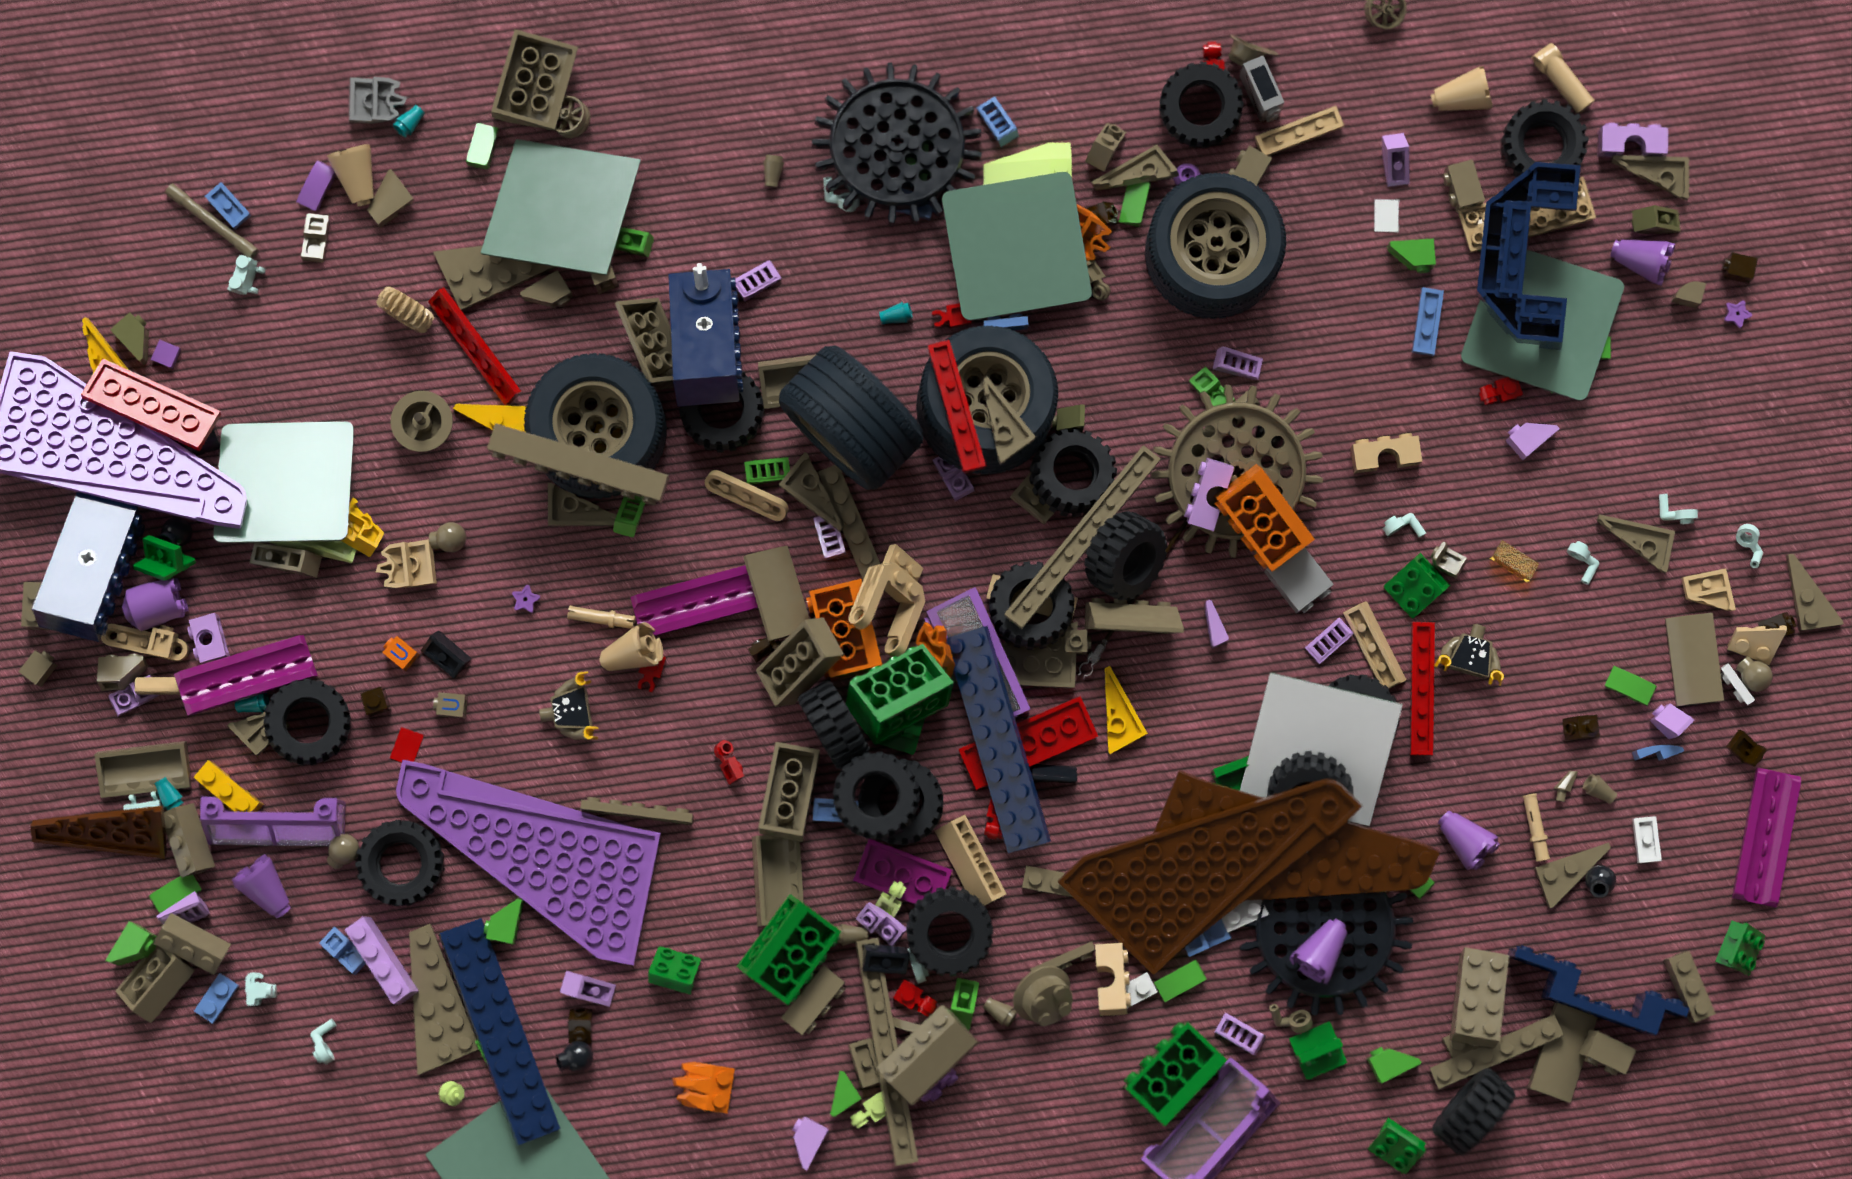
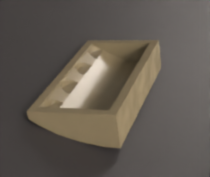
(776, 375)
(776, 591)
(1694, 659)
(138, 768)
(775, 874)
(1559, 1060)

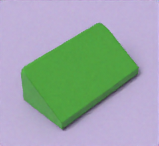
(1134, 204)

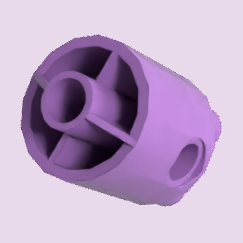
(154, 604)

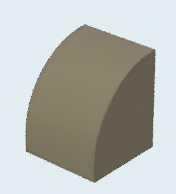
(1690, 294)

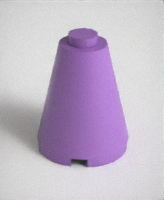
(1320, 952)

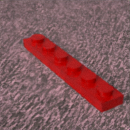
(474, 346)
(956, 406)
(1422, 688)

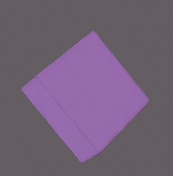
(165, 354)

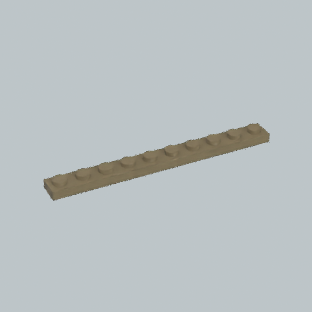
(1077, 542)
(884, 1044)

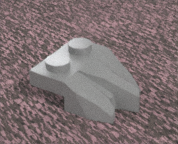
(373, 99)

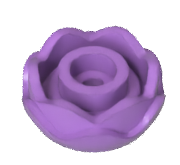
(1186, 169)

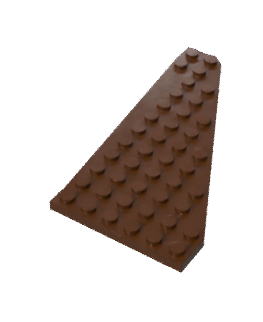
(1342, 863)
(1186, 878)

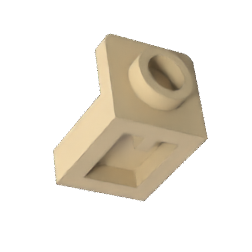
(161, 641)

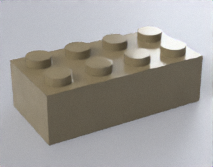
(799, 661)
(789, 791)
(1479, 997)

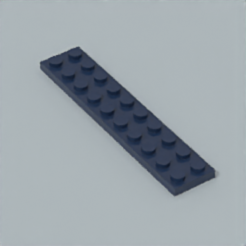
(998, 740)
(499, 1032)

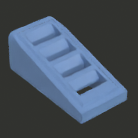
(1004, 133)

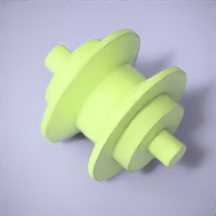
(451, 1093)

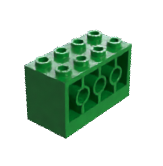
(898, 693)
(775, 946)
(1189, 1077)

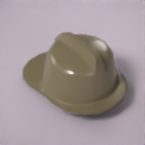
(1243, 51)

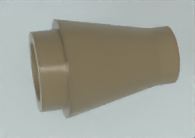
(772, 170)
(1599, 788)
(851, 934)
(1001, 1012)

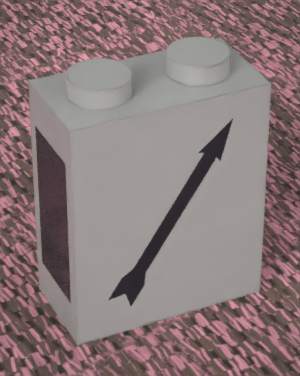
(1261, 89)

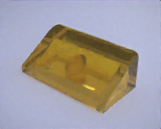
(1514, 561)

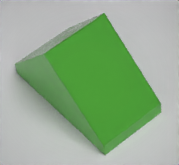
(844, 1095)

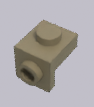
(1448, 560)
(1077, 642)

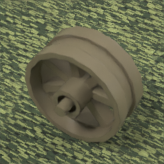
(1385, 9)
(569, 117)

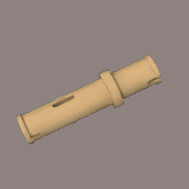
(601, 617)
(1536, 827)

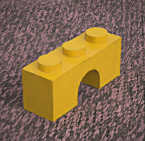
(226, 789)

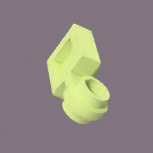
(890, 903)
(874, 1108)

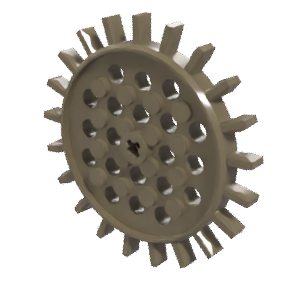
(1221, 418)

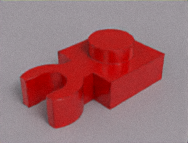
(952, 316)
(650, 673)

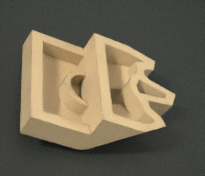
(408, 565)

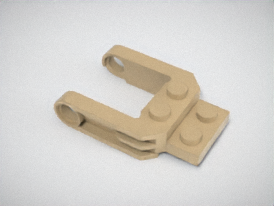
(899, 578)

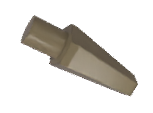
(1565, 785)

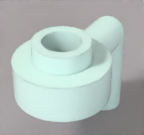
(838, 199)
(1685, 516)
(1394, 524)
(1750, 541)
(1580, 552)
(919, 969)
(322, 1051)

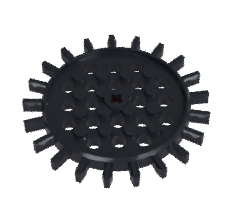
(901, 93)
(1365, 967)

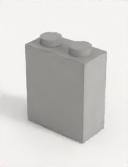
(1300, 581)

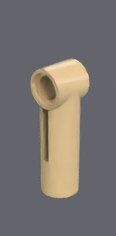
(1551, 63)

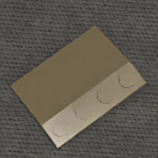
(534, 81)
(650, 339)
(1131, 617)

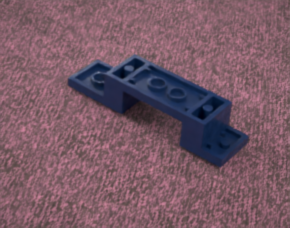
(1562, 983)

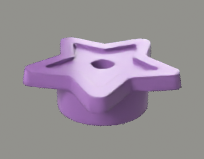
(1737, 319)
(529, 604)

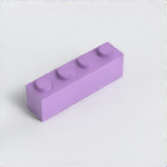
(381, 960)

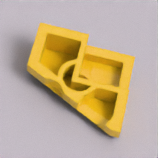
(362, 532)

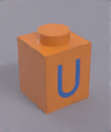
(400, 653)

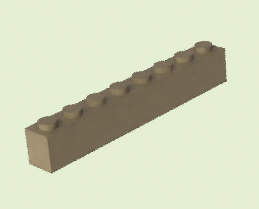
(578, 463)

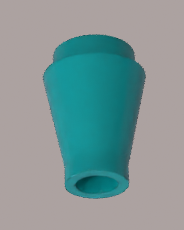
(408, 121)
(896, 314)
(253, 704)
(168, 794)

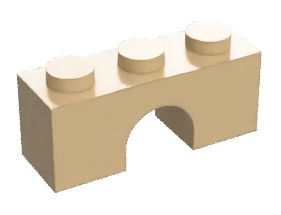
(1405, 450)
(1111, 959)

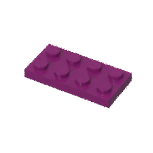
(885, 864)

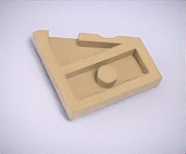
(1709, 589)
(1757, 642)

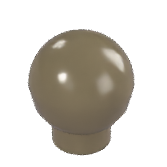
(448, 537)
(1755, 674)
(342, 851)

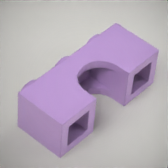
(1651, 139)
(1212, 474)

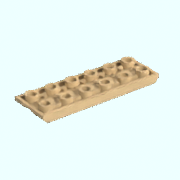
(1540, 222)

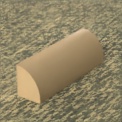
(970, 860)

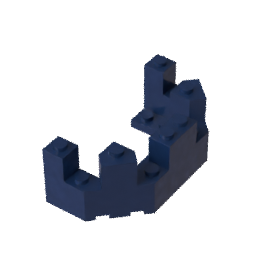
(1504, 248)

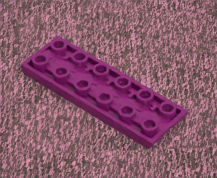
(695, 601)
(245, 675)
(1766, 837)

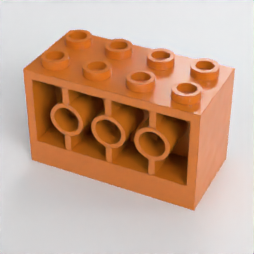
(1277, 514)
(860, 641)

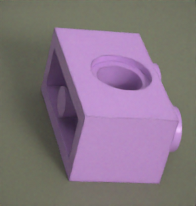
(208, 625)

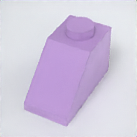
(1396, 159)
(1529, 437)
(1670, 720)
(587, 988)
(808, 1139)

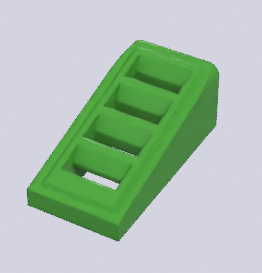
(766, 462)
(625, 525)

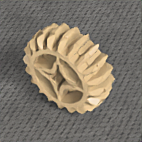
(405, 309)

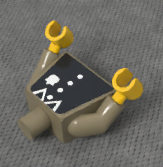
(1472, 655)
(571, 709)

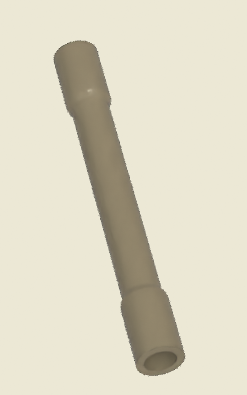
(184, 200)

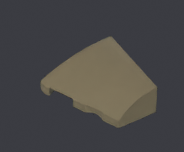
(389, 199)

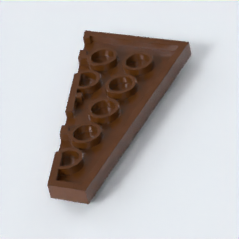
(121, 831)

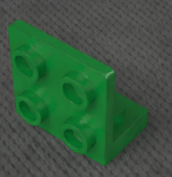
(1416, 585)

